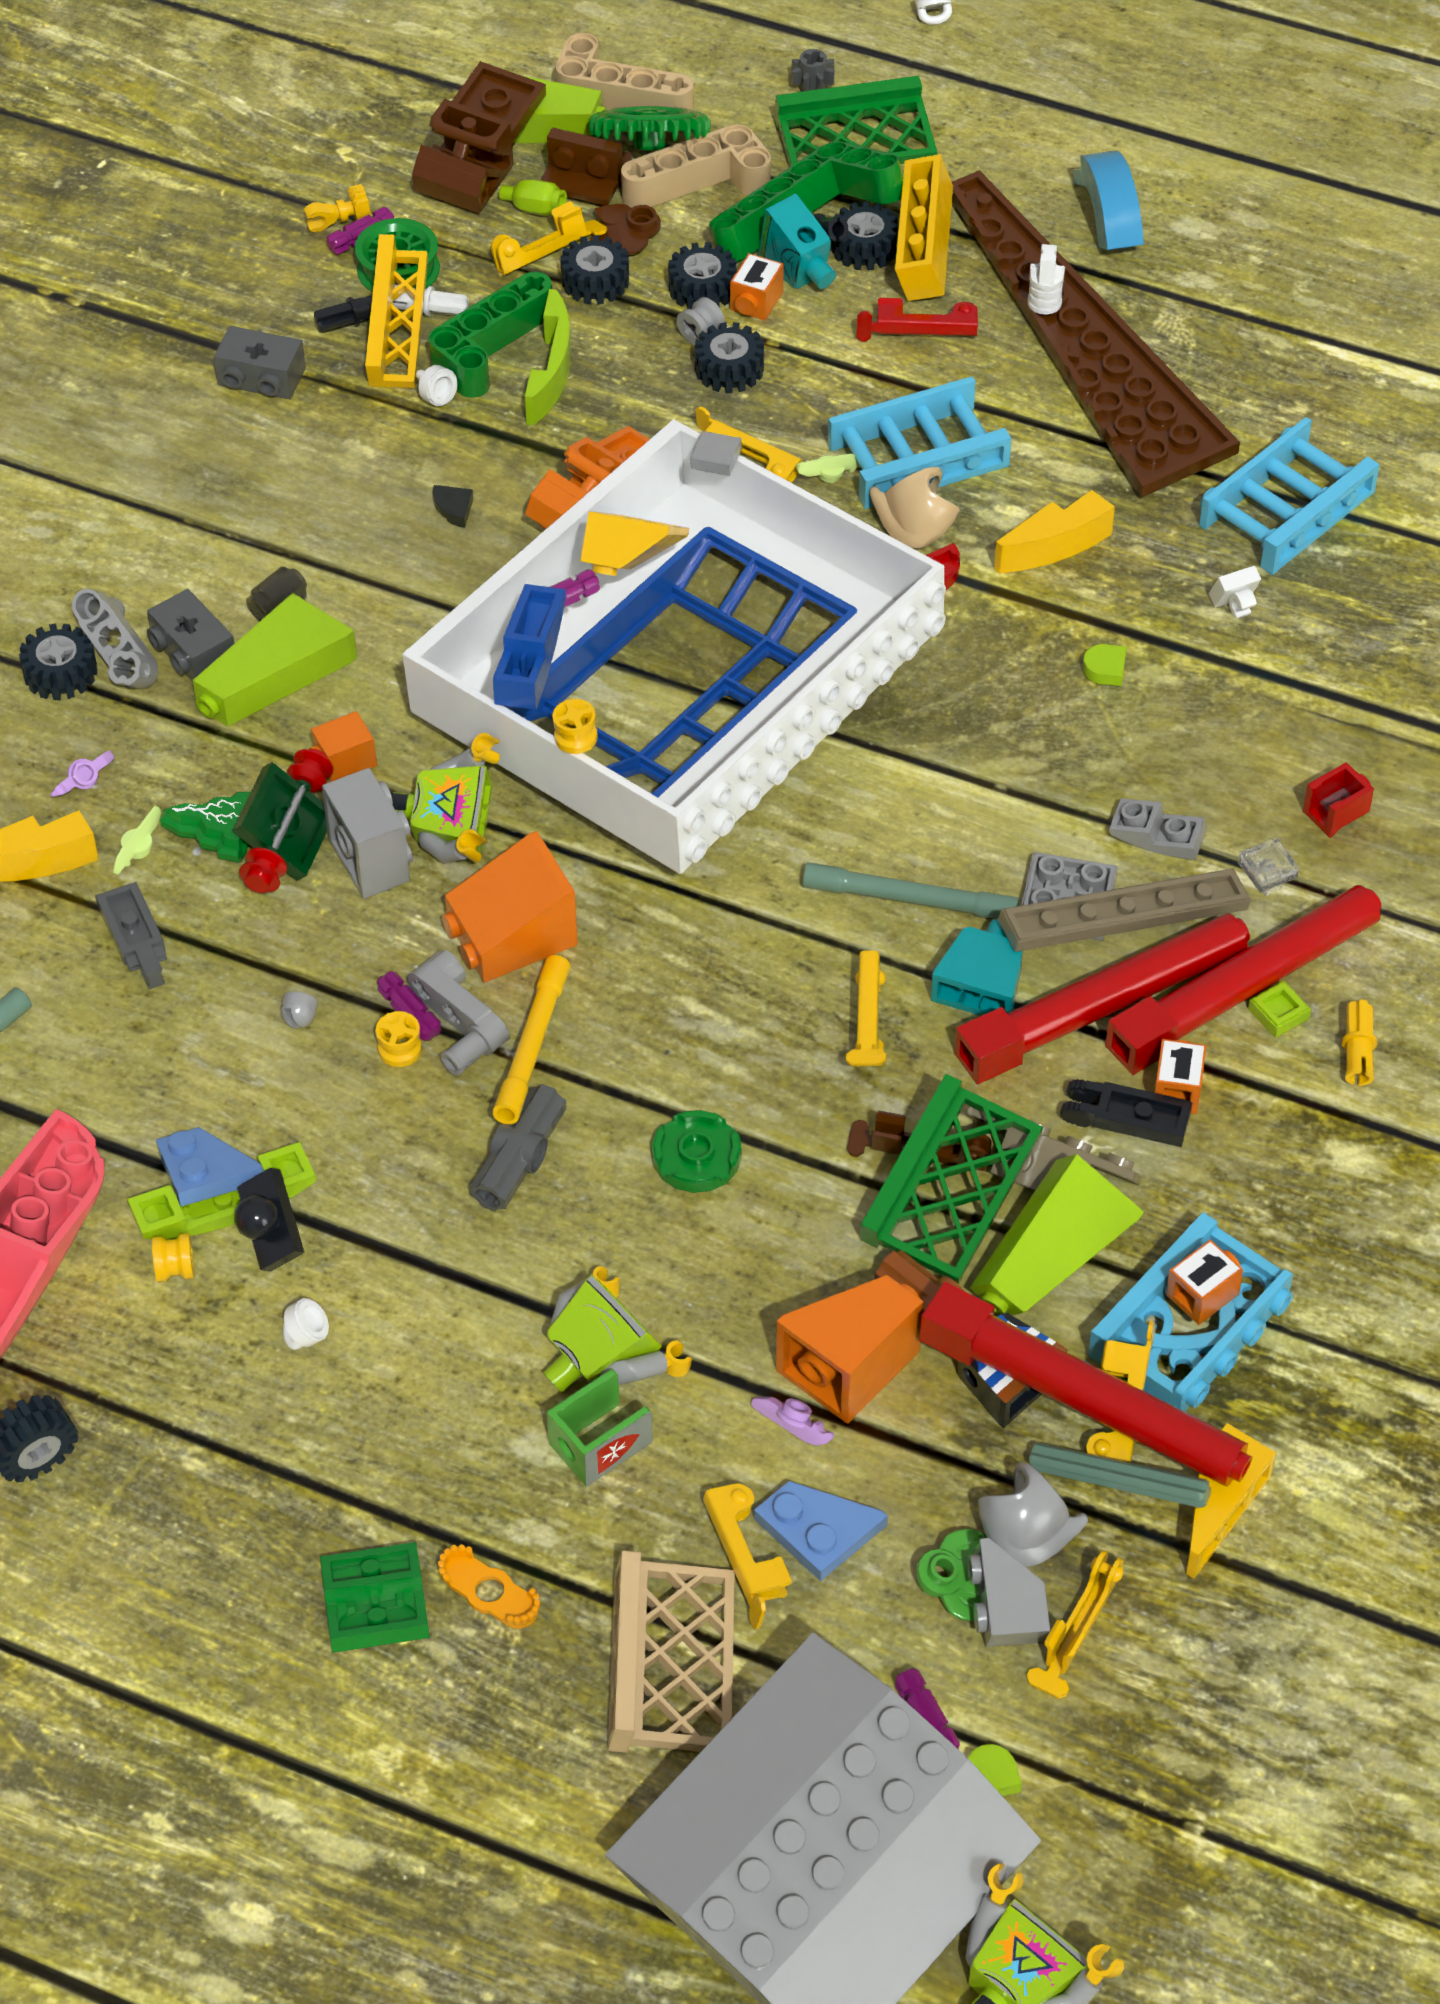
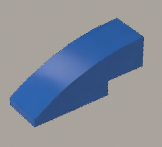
(529, 647)

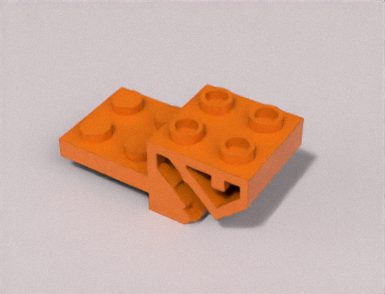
(589, 465)

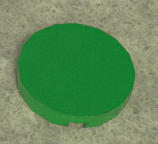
(696, 1151)

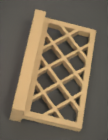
(629, 1660)

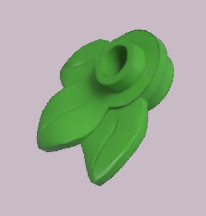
(955, 1589)

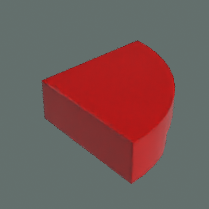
(950, 558)

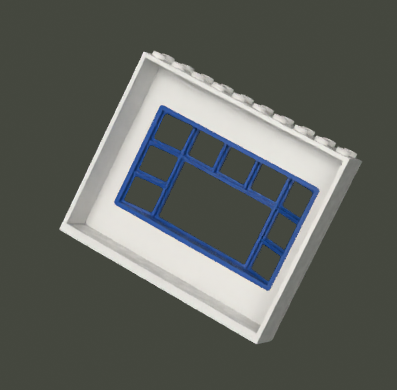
(876, 585)

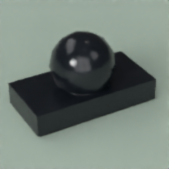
(268, 1220)

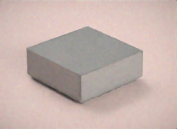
(716, 453)

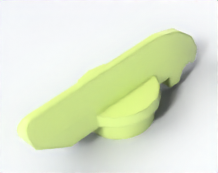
(828, 467)
(137, 842)

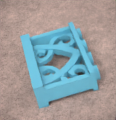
(1146, 1298)

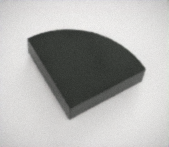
(453, 503)

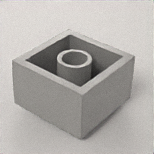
(367, 832)

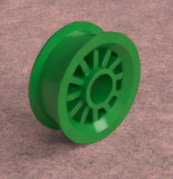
(409, 236)

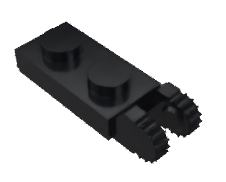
(1127, 1111)

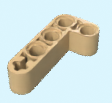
(620, 83)
(697, 164)

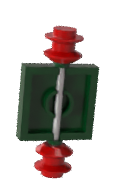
(284, 821)

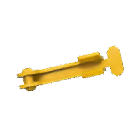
(569, 226)
(777, 460)
(869, 978)
(1127, 1362)
(758, 1580)
(1067, 1638)

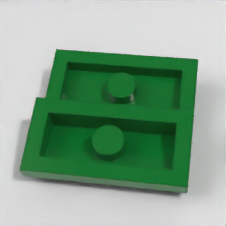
(374, 1597)

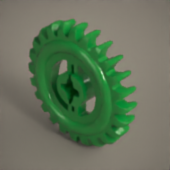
(649, 124)

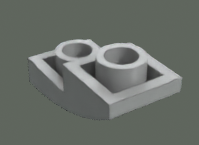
(1148, 828)

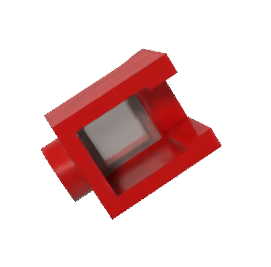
(1337, 798)

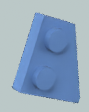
(203, 1165)
(818, 1526)

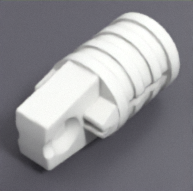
(1046, 282)

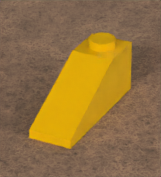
(1227, 1504)

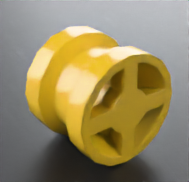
(575, 726)
(390, 1031)
(173, 1257)

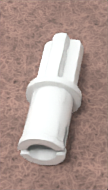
(435, 302)

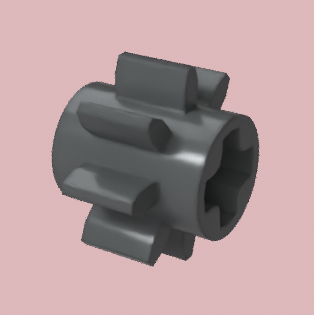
(812, 70)

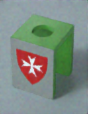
(609, 1449)

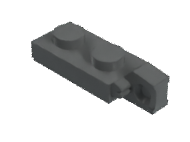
(134, 931)

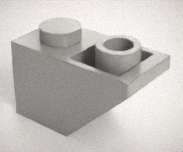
(1010, 1596)

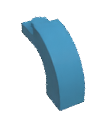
(1113, 199)

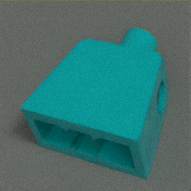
(978, 972)

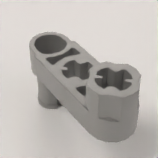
(97, 617)
(439, 987)

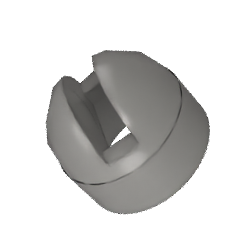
(298, 1009)

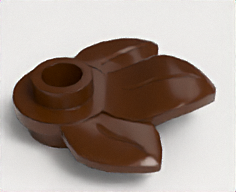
(629, 225)

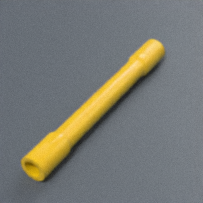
(515, 1087)

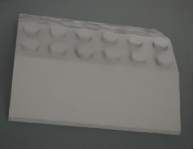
(824, 1839)

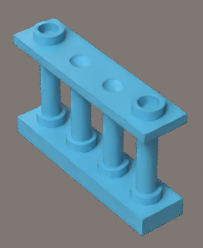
(958, 460)
(1301, 524)

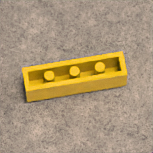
(924, 228)

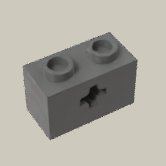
(259, 362)
(187, 633)

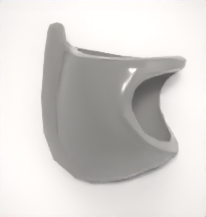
(1032, 1520)

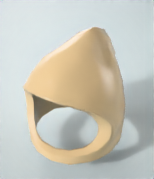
(914, 510)

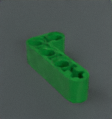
(486, 327)

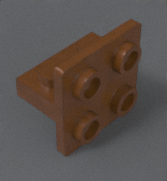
(584, 165)

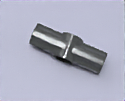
(518, 1148)

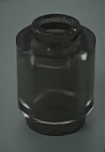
(275, 590)

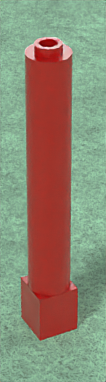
(1138, 1031)
(1000, 1039)
(969, 1331)

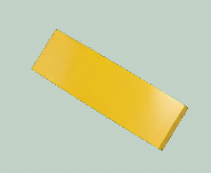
(1055, 534)
(45, 850)

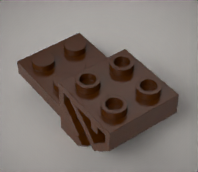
(477, 137)

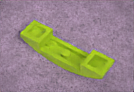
(547, 386)
(161, 1214)

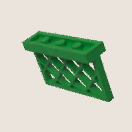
(849, 106)
(917, 1158)

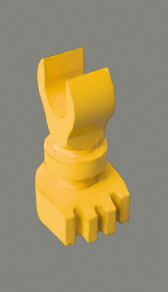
(328, 213)

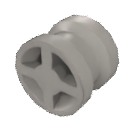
(699, 318)

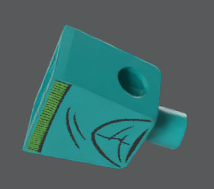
(798, 241)

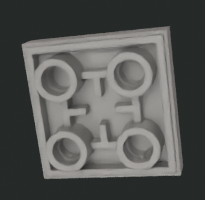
(1064, 877)

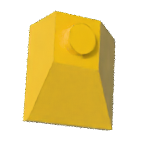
(625, 541)

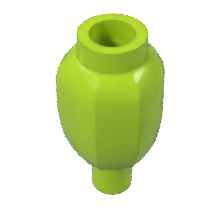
(534, 196)

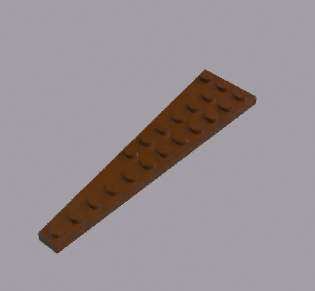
(1127, 390)

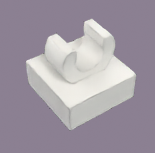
(1236, 591)

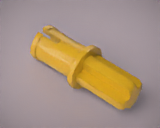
(1359, 1042)

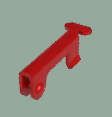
(891, 320)

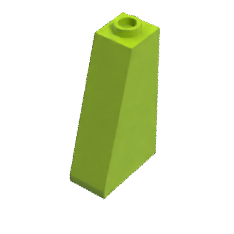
(562, 108)
(274, 660)
(1054, 1235)

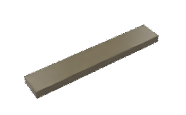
(1123, 909)

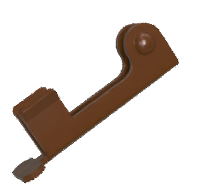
(892, 1138)

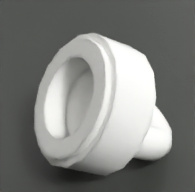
(923, 5)
(437, 385)
(304, 1324)

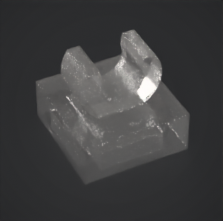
(1268, 866)

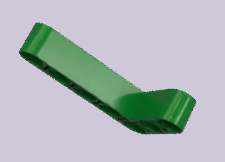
(816, 180)

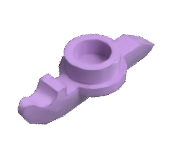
(83, 774)
(793, 1417)

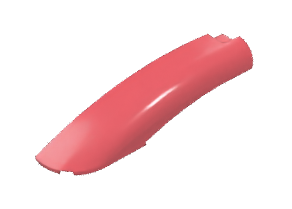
(41, 1212)

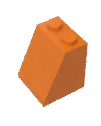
(512, 911)
(850, 1343)

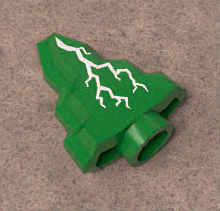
(210, 824)

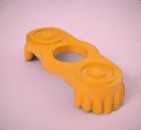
(464, 1574)

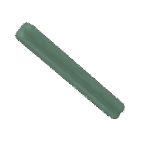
(1120, 1475)

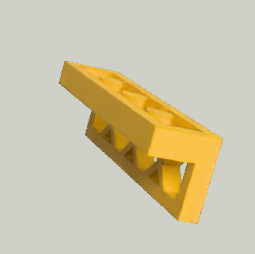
(382, 310)

